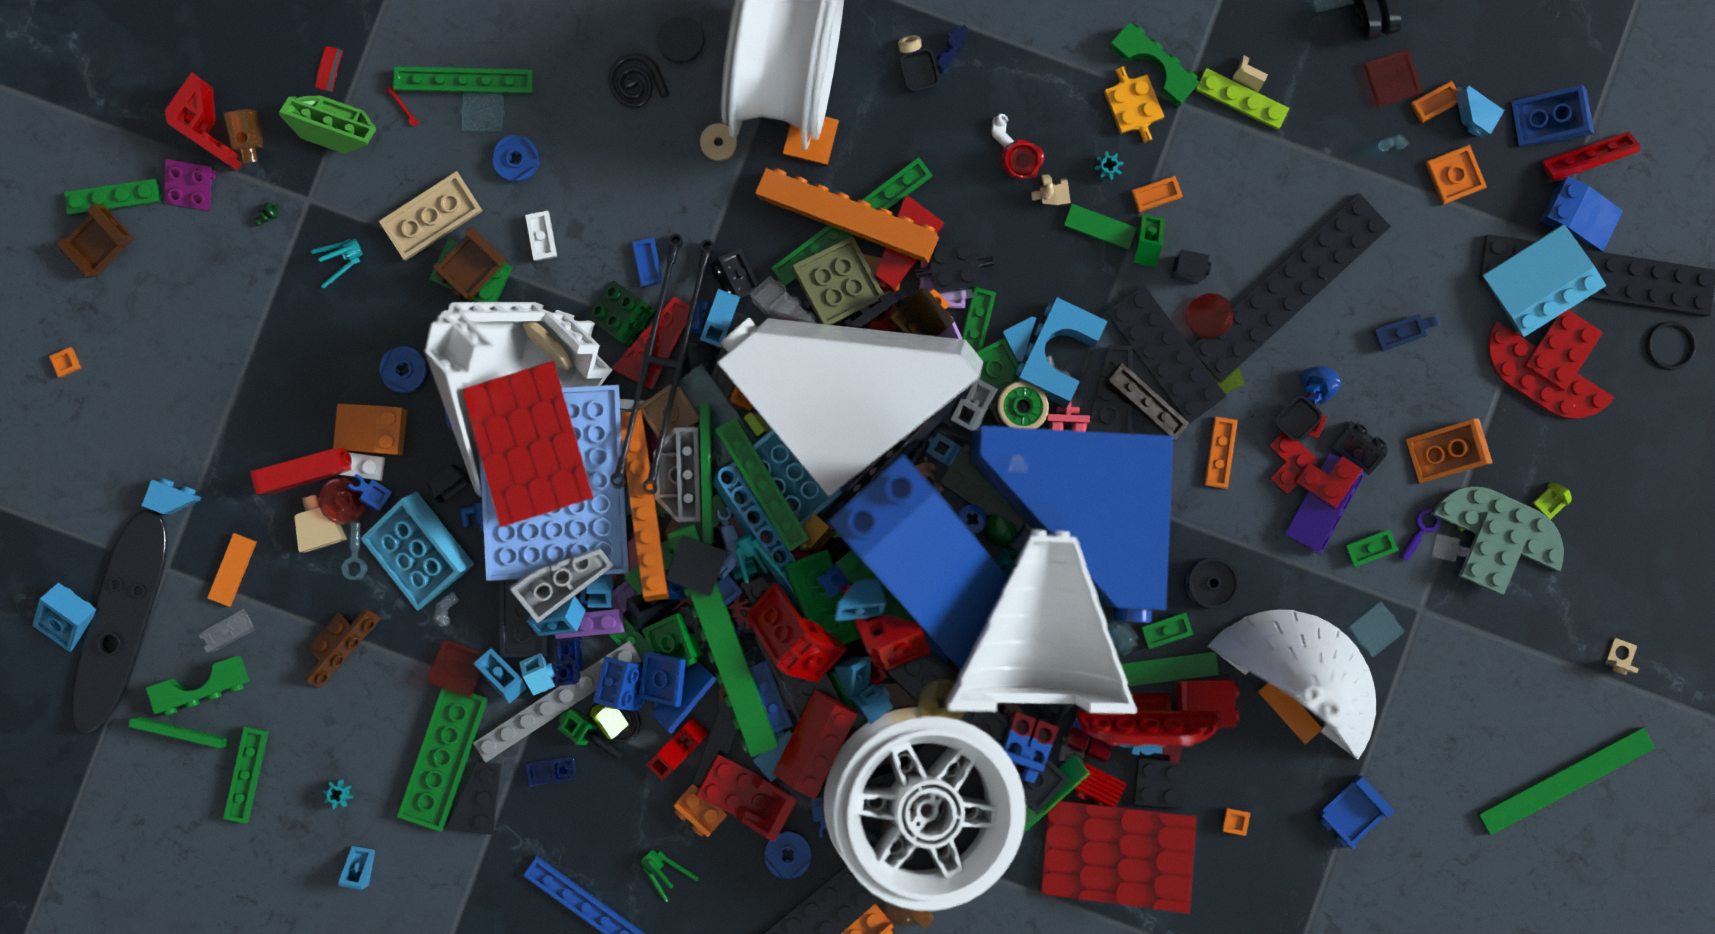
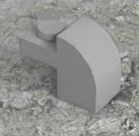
(974, 409)

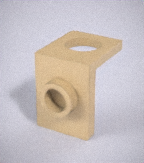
(1621, 666)

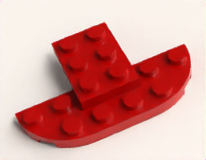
(1550, 369)
(1151, 724)

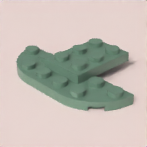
(1502, 534)

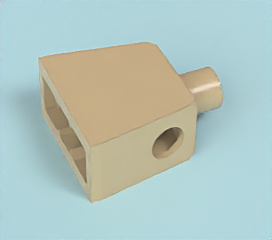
(315, 529)

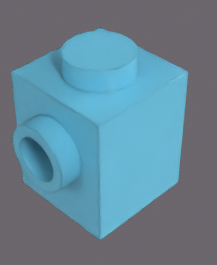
(537, 674)

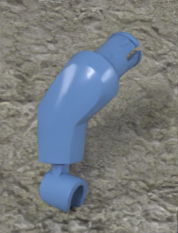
(729, 536)

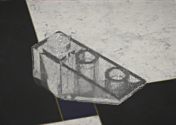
(778, 304)

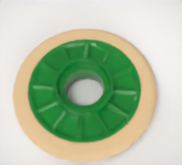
(1008, 406)

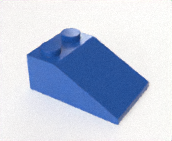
(1553, 116)
(1583, 211)

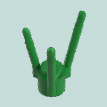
(653, 863)

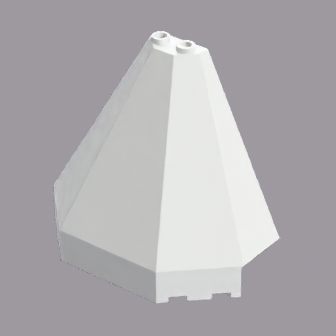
(487, 342)

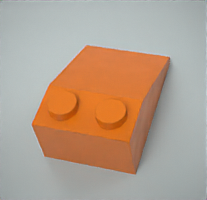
(370, 429)
(1449, 450)

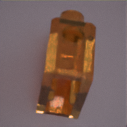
(239, 125)

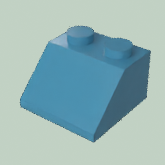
(63, 616)

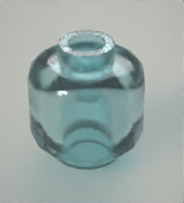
(1122, 637)

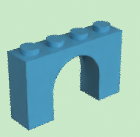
(1061, 320)

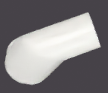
(999, 130)

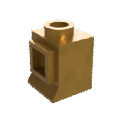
(818, 533)

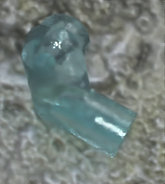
(1396, 140)

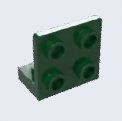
(621, 313)

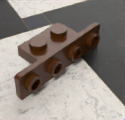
(337, 643)

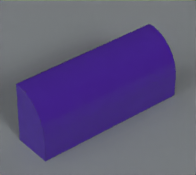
(1316, 518)

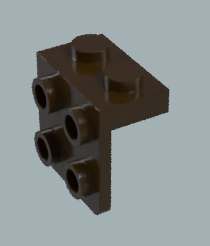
(921, 315)

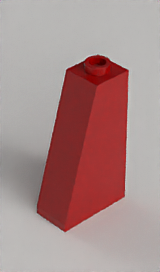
(895, 265)
(301, 471)

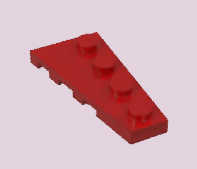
(669, 331)

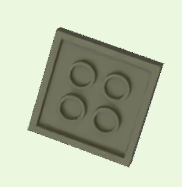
(837, 281)

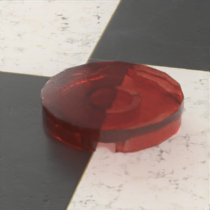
(1210, 315)
(339, 502)

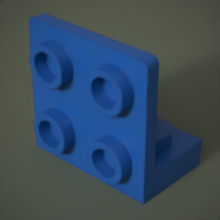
(619, 685)

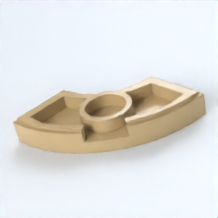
(553, 350)

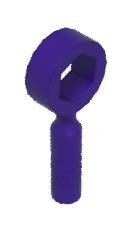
(1416, 538)

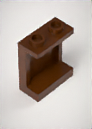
(95, 241)
(470, 265)

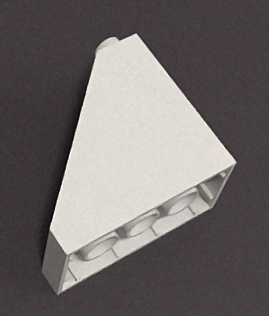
(844, 390)

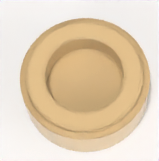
(909, 44)

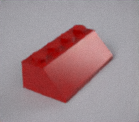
(815, 743)

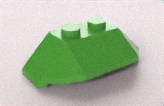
(328, 122)

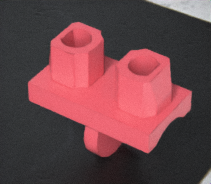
(1057, 421)

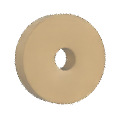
(714, 152)

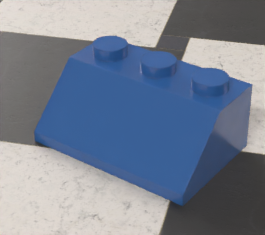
(696, 683)

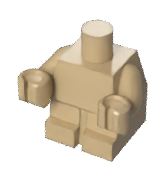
(1052, 192)

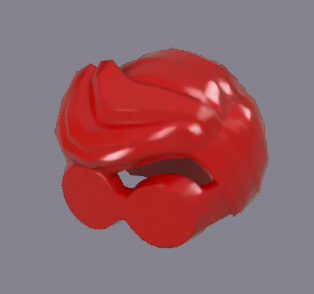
(1022, 159)

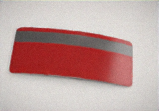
(328, 68)

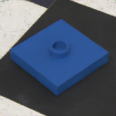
(662, 678)

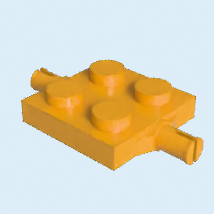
(1133, 104)

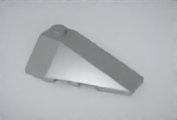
(554, 585)

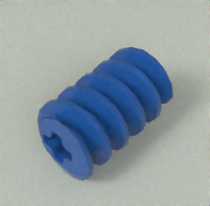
(981, 518)

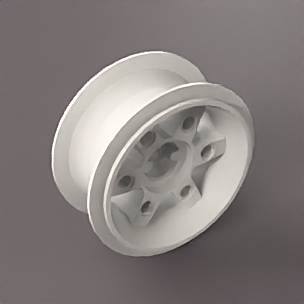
(781, 63)
(955, 877)

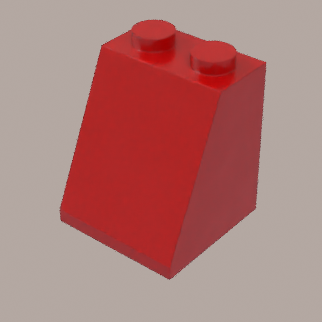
(1209, 696)

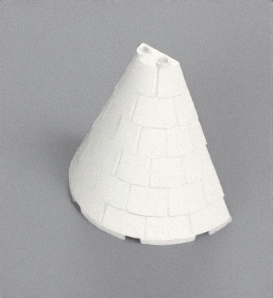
(1045, 638)
(1311, 664)

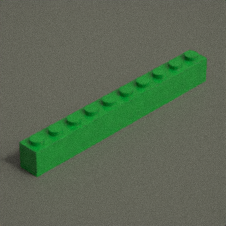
(730, 660)

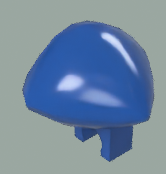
(1320, 383)

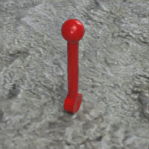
(413, 121)

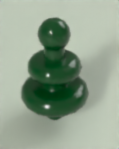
(271, 211)

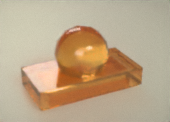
(907, 916)

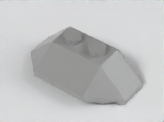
(680, 475)

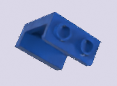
(1354, 812)

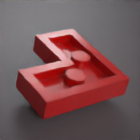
(1295, 460)
(1330, 487)

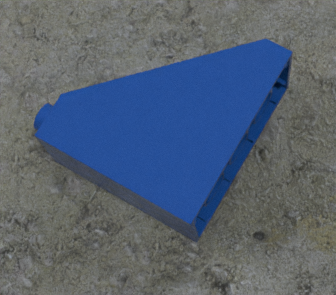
(1102, 490)
(924, 557)

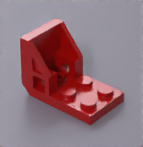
(194, 106)
(793, 643)
(897, 645)
(747, 796)

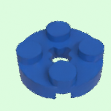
(517, 145)
(399, 356)
(785, 868)

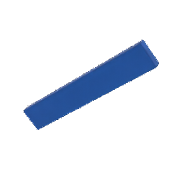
(577, 899)

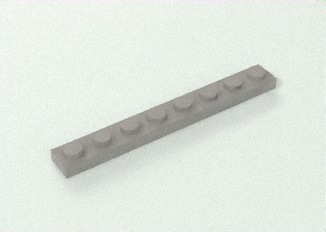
(548, 707)

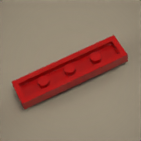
(1591, 156)

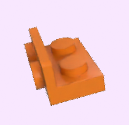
(700, 813)
(870, 922)

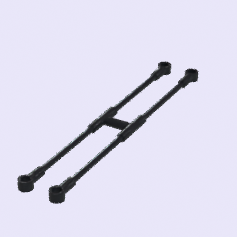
(677, 365)

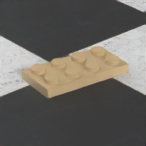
(430, 216)

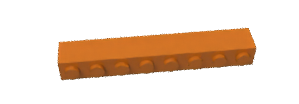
(847, 215)
(644, 512)

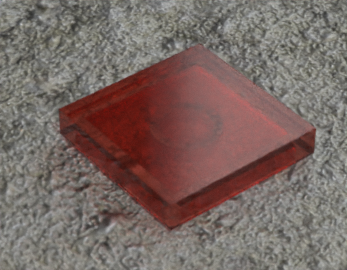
(1393, 78)
(455, 669)

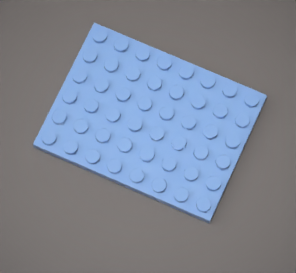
(579, 528)

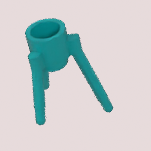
(349, 249)
(749, 546)

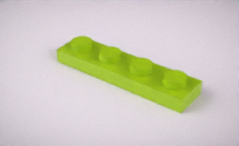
(1242, 99)

